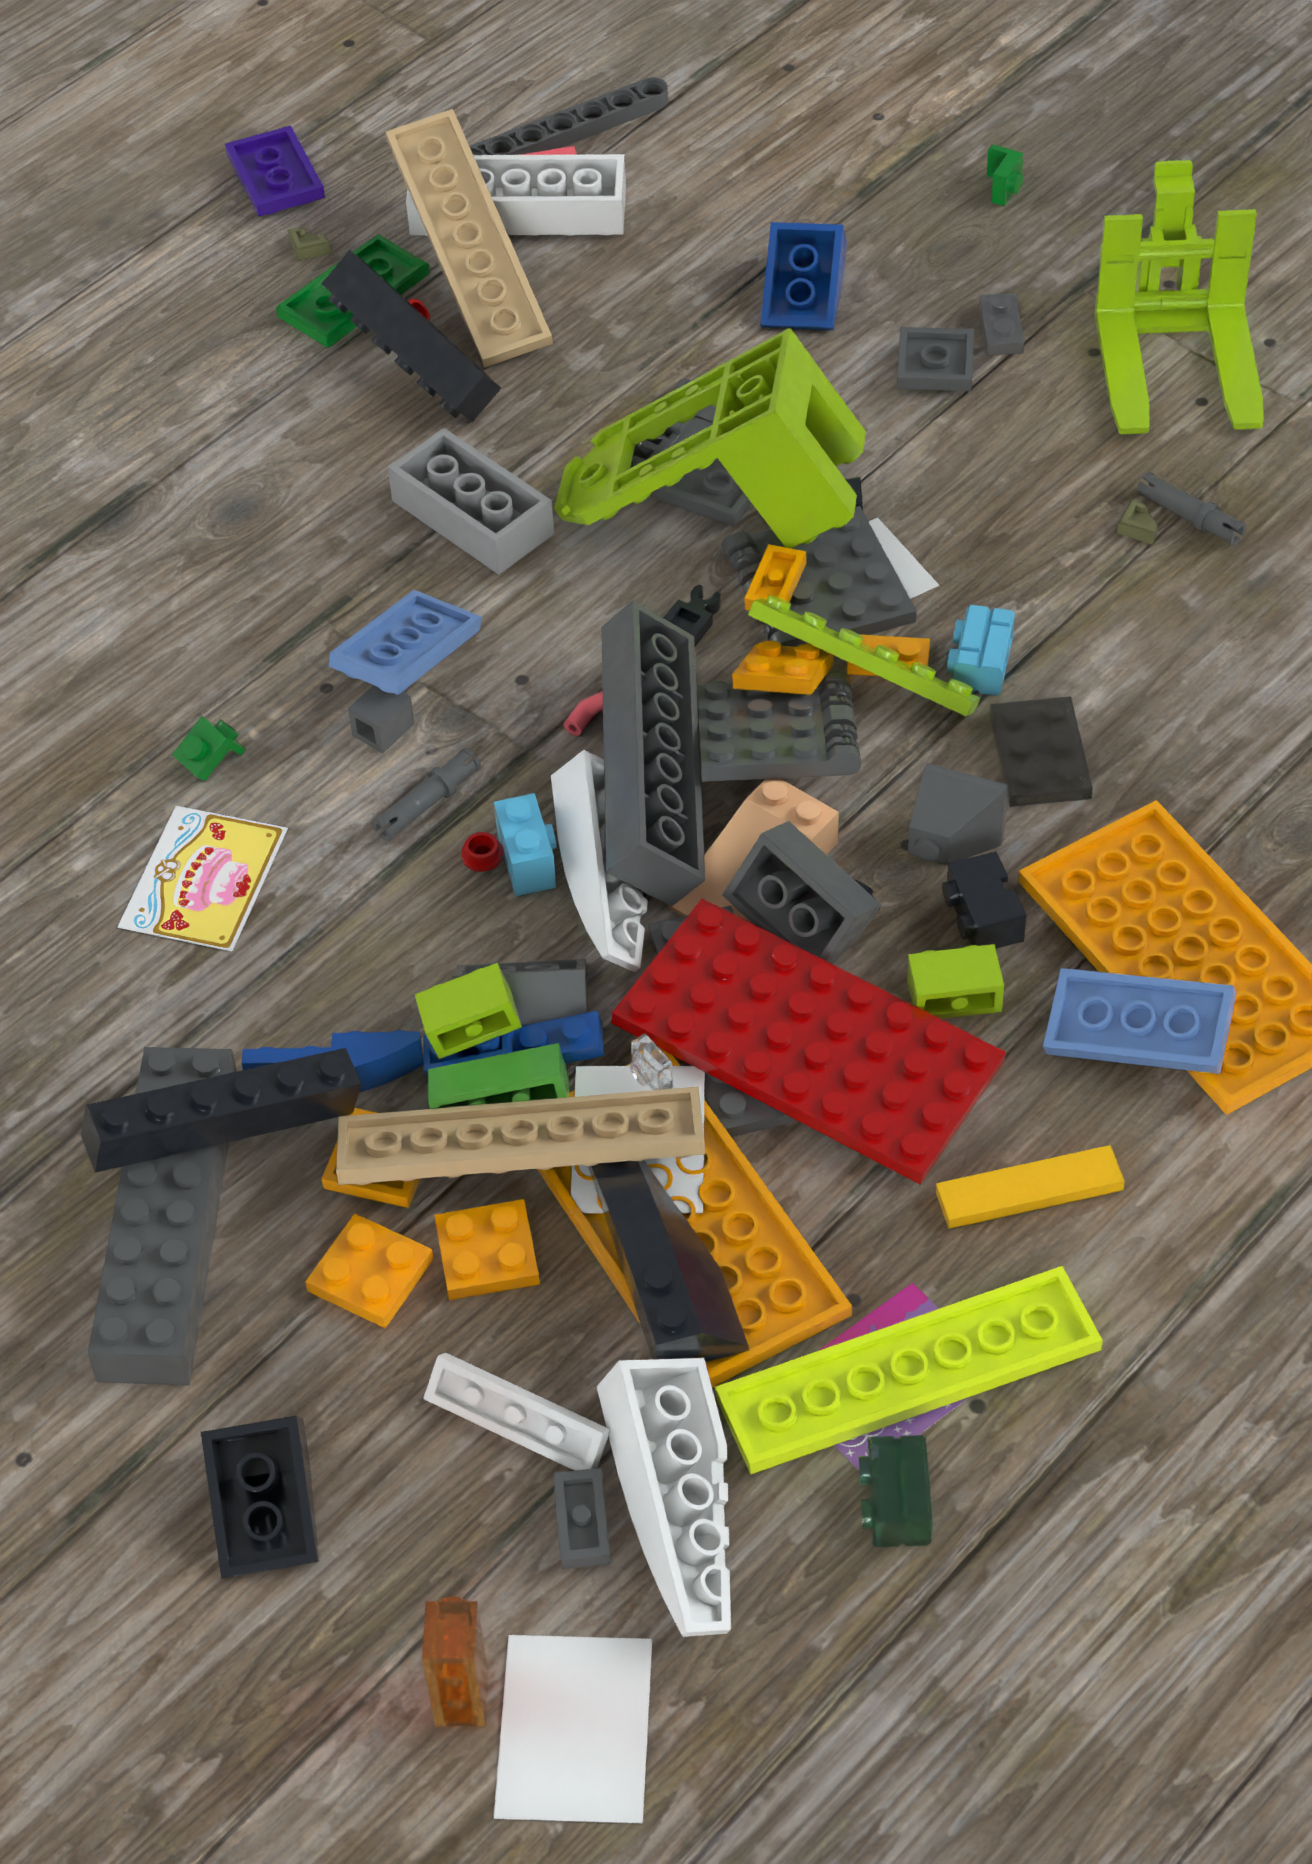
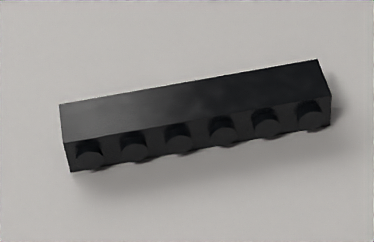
(411, 336)
(219, 1109)

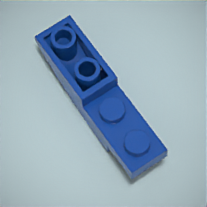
(578, 1037)
(375, 1055)

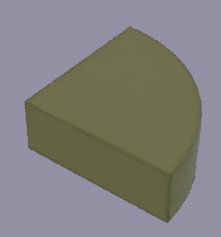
(307, 244)
(1137, 523)

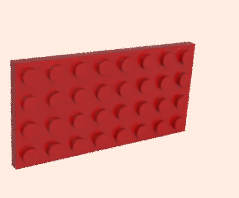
(810, 1040)

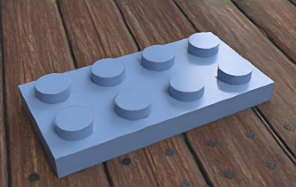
(404, 642)
(1140, 1020)

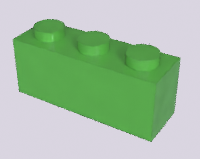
(500, 1079)

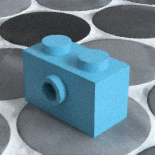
(526, 844)

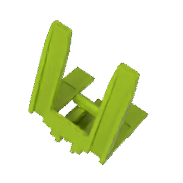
(1128, 311)

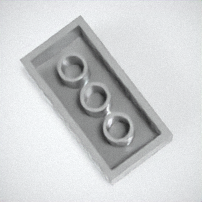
(471, 500)

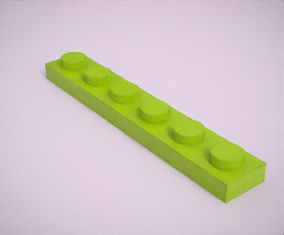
(879, 661)

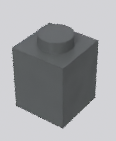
(381, 717)

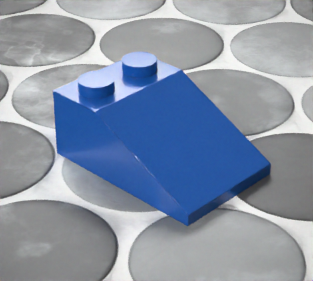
(803, 276)

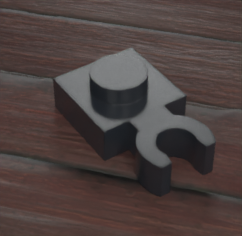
(696, 615)

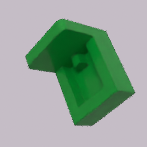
(1006, 170)
(207, 746)

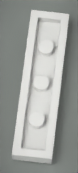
(516, 1413)

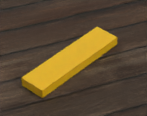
(1029, 1186)

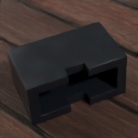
(983, 906)

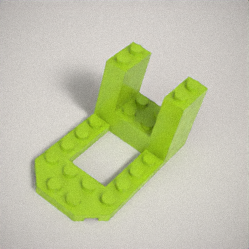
(772, 429)

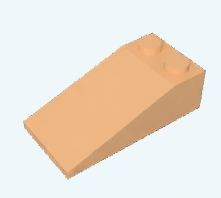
(762, 810)

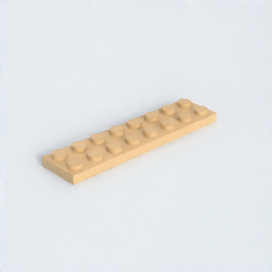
(469, 238)
(519, 1136)

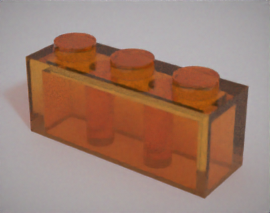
(455, 1663)

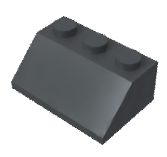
(800, 894)
(542, 988)

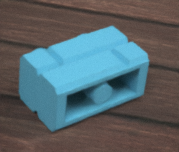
(983, 648)

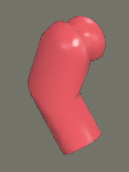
(584, 713)

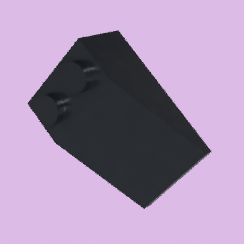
(261, 1496)

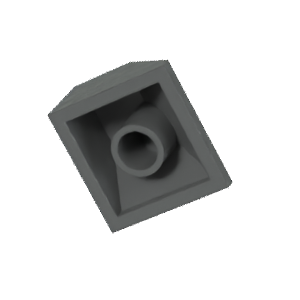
(956, 815)

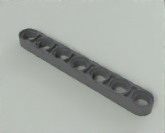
(575, 119)

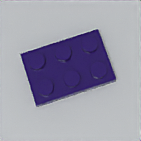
(274, 171)

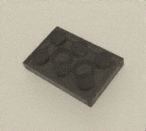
(1040, 751)

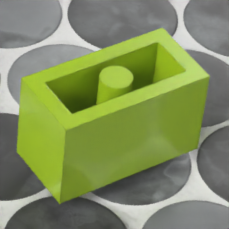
(956, 981)
(467, 1010)

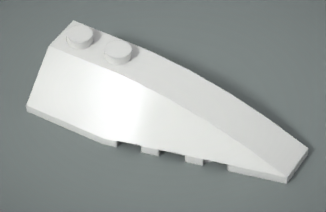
(605, 903)
(672, 1478)

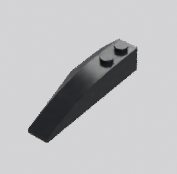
(666, 1267)

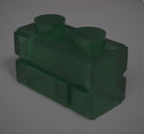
(898, 1491)

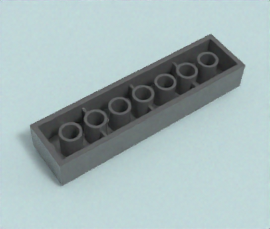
(651, 755)
(160, 1244)

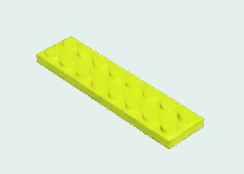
(907, 1369)

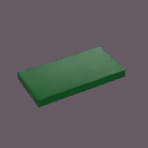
(323, 321)

